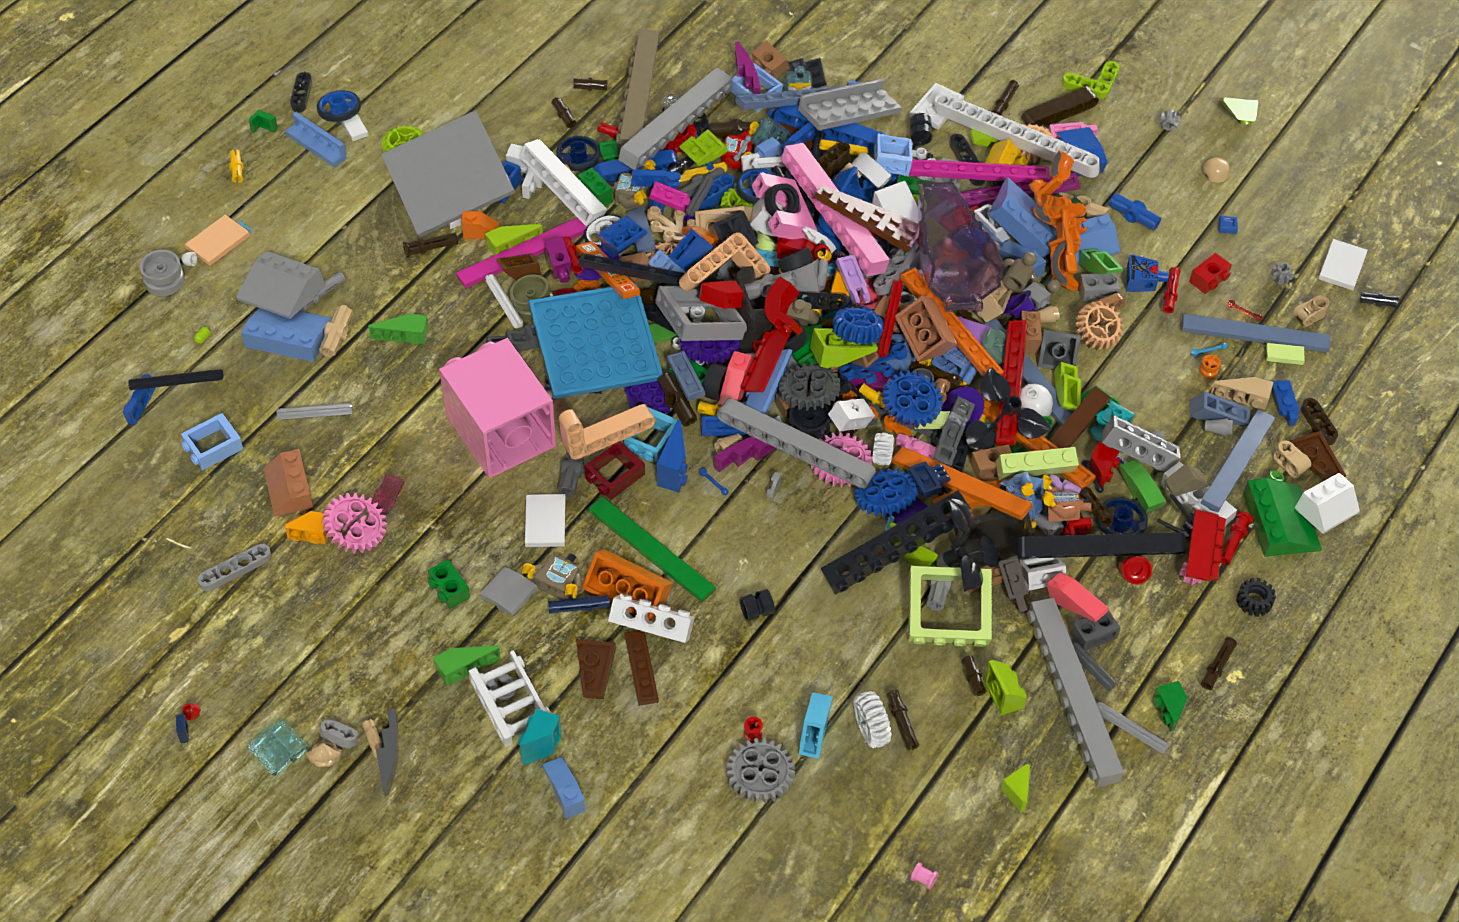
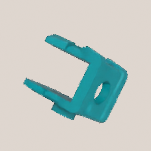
(1105, 416)

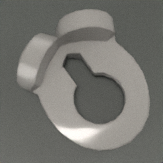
(505, 678)

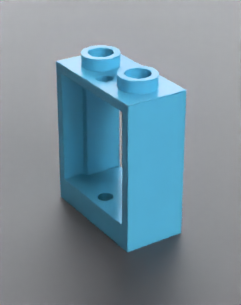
(649, 453)

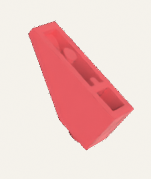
(734, 376)
(1075, 597)

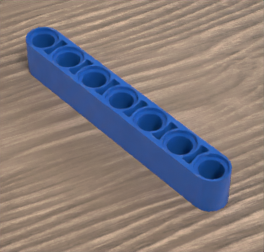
(850, 133)

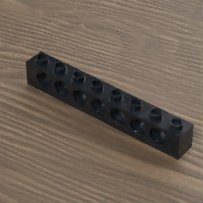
(885, 543)

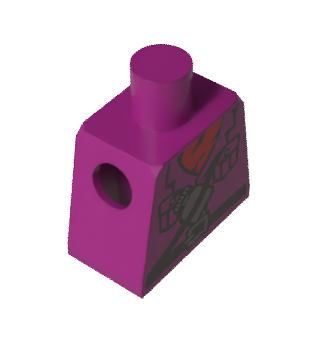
(558, 259)

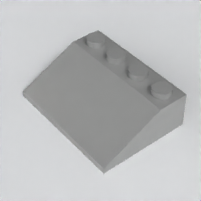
(280, 285)

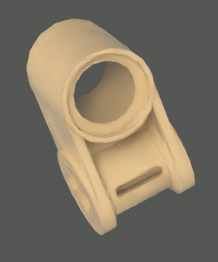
(1312, 310)
(1293, 460)

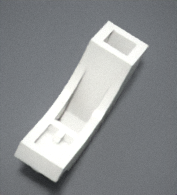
(872, 170)
(531, 180)

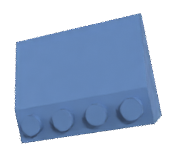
(1015, 214)
(291, 337)

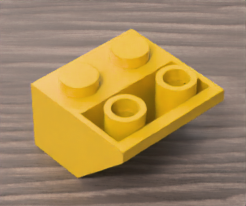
(1006, 153)

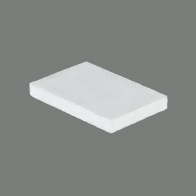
(927, 104)
(1343, 264)
(545, 520)

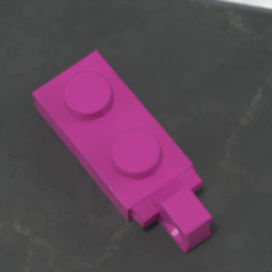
(669, 197)

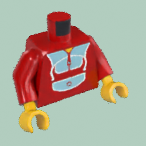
(735, 143)

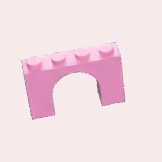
(783, 223)

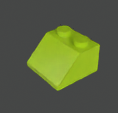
(1004, 687)

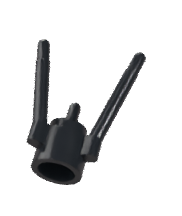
(846, 386)
(1187, 525)

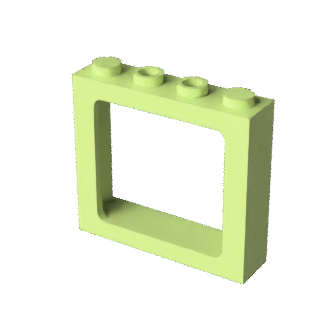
(938, 636)

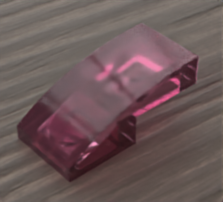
(388, 493)

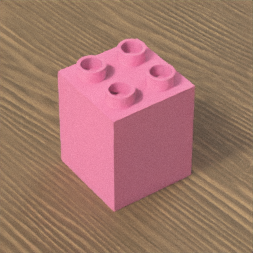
(498, 407)

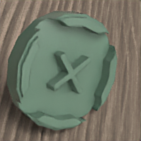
(995, 343)

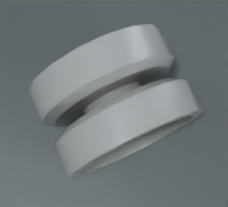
(162, 272)

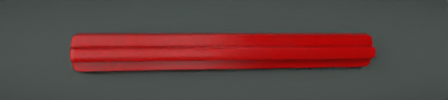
(889, 320)

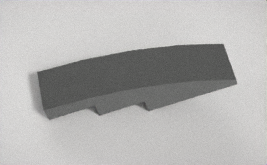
(520, 339)
(388, 755)

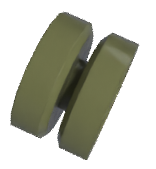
(526, 289)

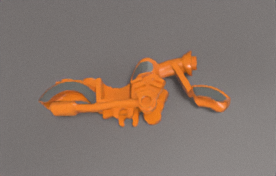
(1063, 216)

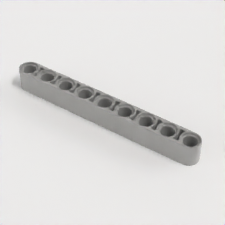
(796, 443)

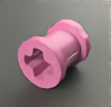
(924, 876)

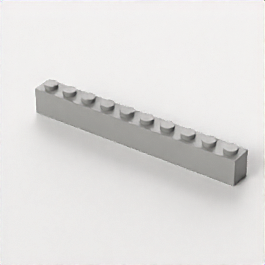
(675, 119)
(1075, 693)

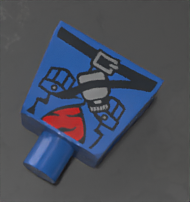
(1143, 274)

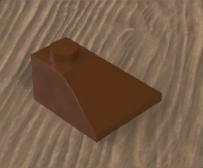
(519, 265)

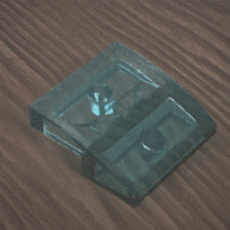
(277, 747)

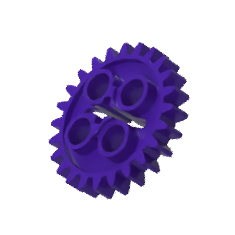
(709, 350)

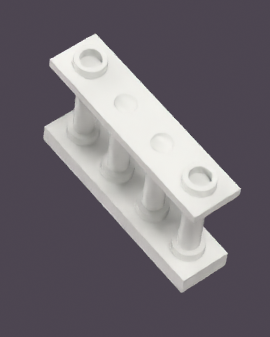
(489, 697)

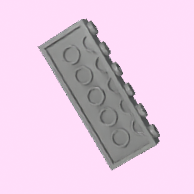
(848, 105)

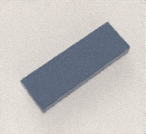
(686, 376)

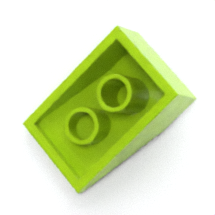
(834, 351)

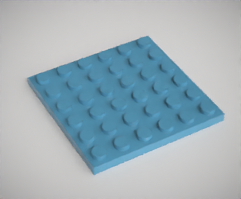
(594, 342)

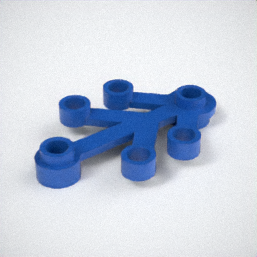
(853, 371)

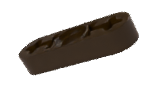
(1319, 413)

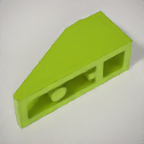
(510, 236)

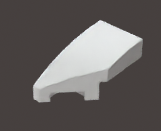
(817, 237)

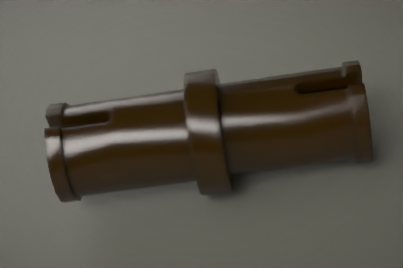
(590, 84)
(563, 112)
(973, 675)

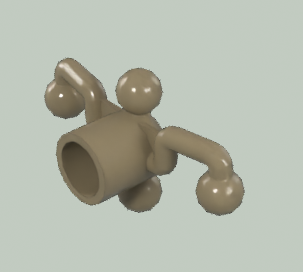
(1021, 272)

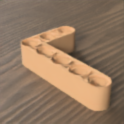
(733, 248)
(582, 442)

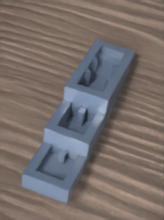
(647, 243)

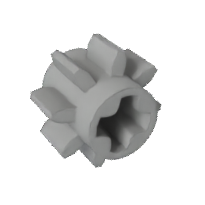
(1169, 120)
(1282, 273)

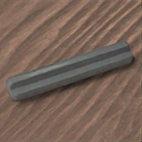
(699, 195)
(1094, 668)

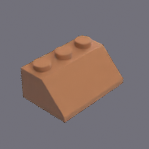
(925, 329)
(287, 483)

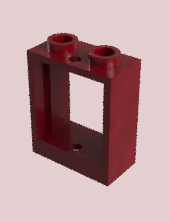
(627, 458)

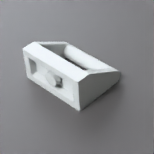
(1040, 576)

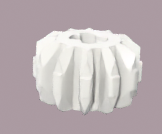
(883, 449)

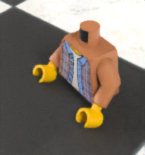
(1062, 504)

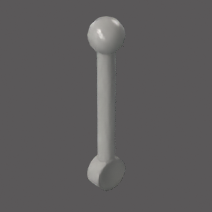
(747, 139)

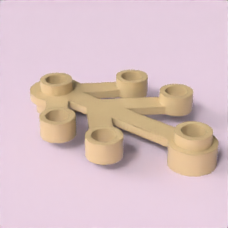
(654, 215)

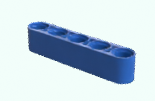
(612, 169)

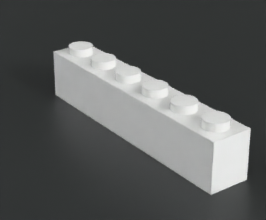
(562, 182)

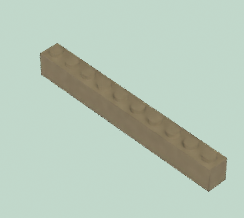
(639, 85)

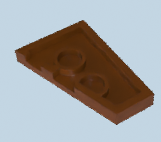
(1322, 458)
(595, 666)

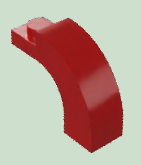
(777, 304)

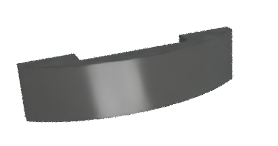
(952, 431)

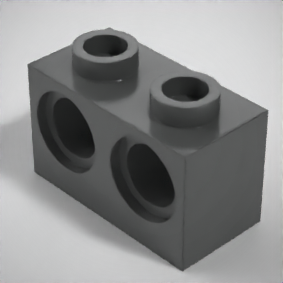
(1097, 634)

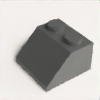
(1058, 348)

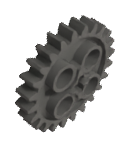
(823, 387)

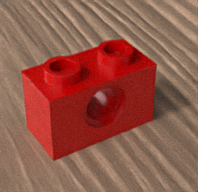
(1210, 273)

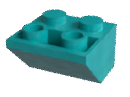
(540, 737)

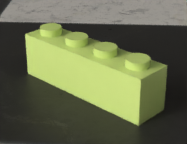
(1037, 462)

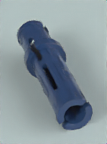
(587, 603)

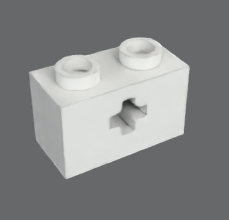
(851, 414)

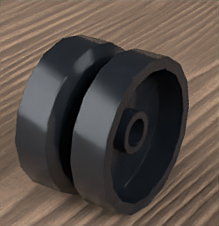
(812, 422)

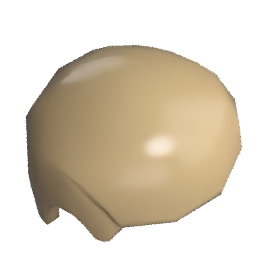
(1216, 169)

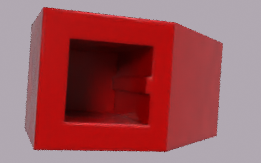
(1103, 462)

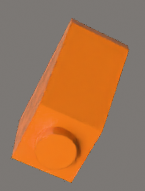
(476, 224)

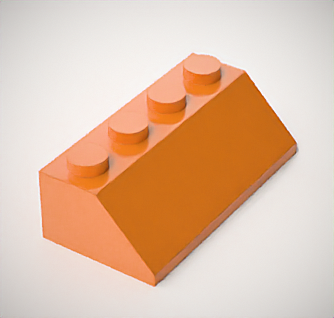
(617, 576)

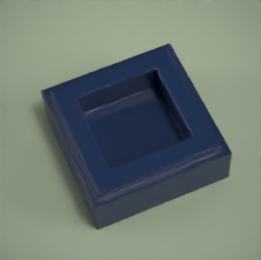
(182, 728)

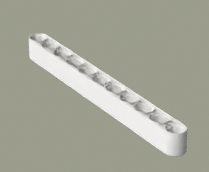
(1022, 136)

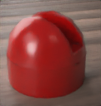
(191, 715)

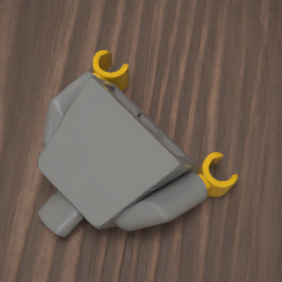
(812, 275)

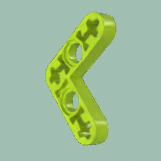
(1070, 80)

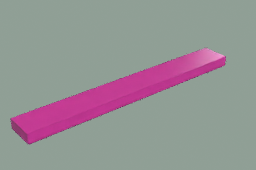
(978, 171)
(536, 246)

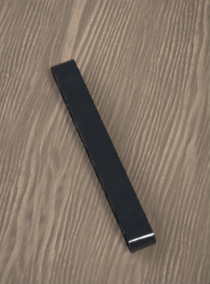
(1100, 545)

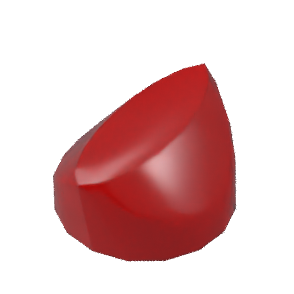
(1136, 569)

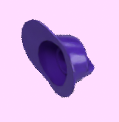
(1019, 303)

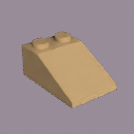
(706, 218)
(995, 303)

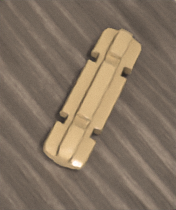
(373, 736)

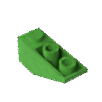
(405, 328)
(457, 662)

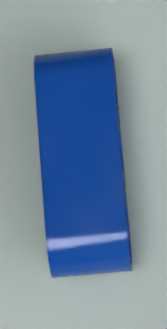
(717, 191)

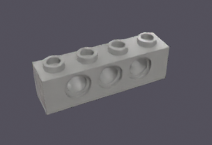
(1140, 444)

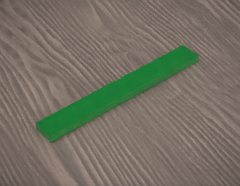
(652, 549)

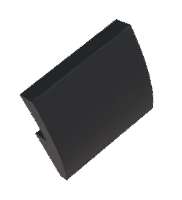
(815, 67)
(735, 224)

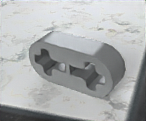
(338, 733)

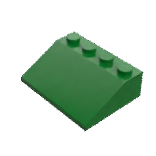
(1276, 520)

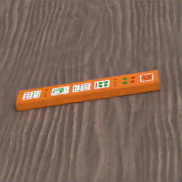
(618, 282)

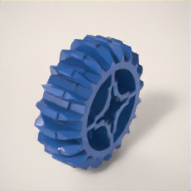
(857, 325)

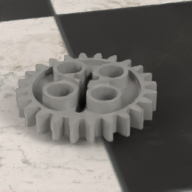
(758, 787)

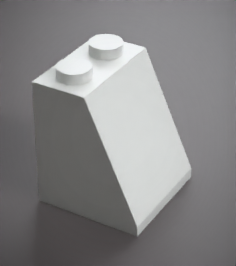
(897, 200)

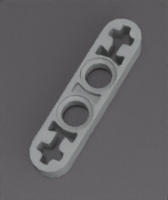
(884, 282)
(233, 565)

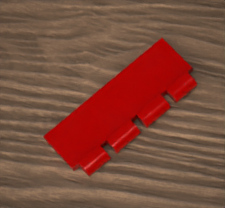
(764, 361)
(1205, 546)

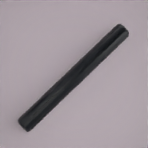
(175, 379)

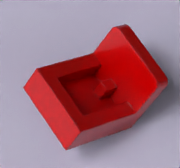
(1078, 527)

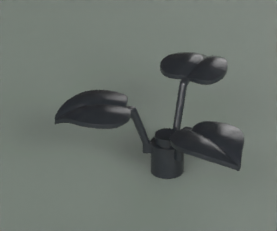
(996, 387)
(970, 571)

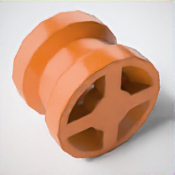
(1207, 362)

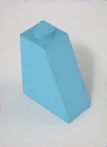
(815, 725)

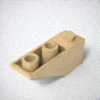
(1248, 391)

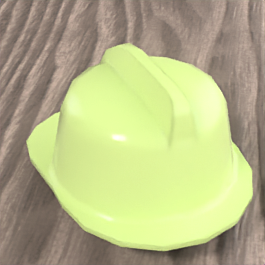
(766, 242)

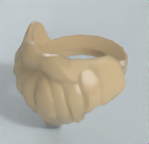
(323, 755)

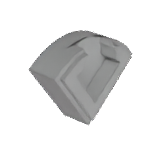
(776, 482)

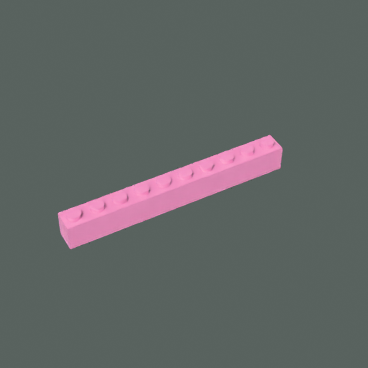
(853, 236)

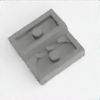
(508, 591)

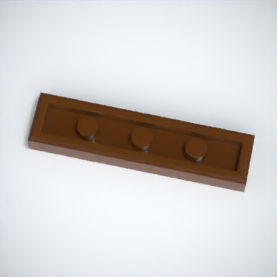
(1080, 418)
(641, 667)

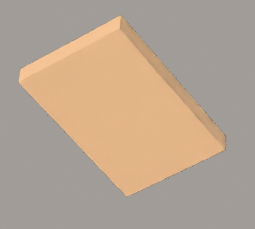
(217, 240)

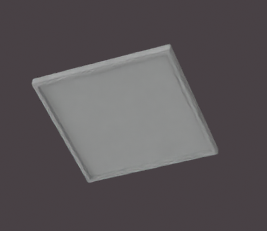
(447, 173)

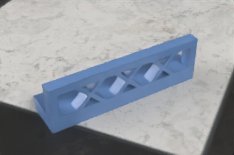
(317, 140)

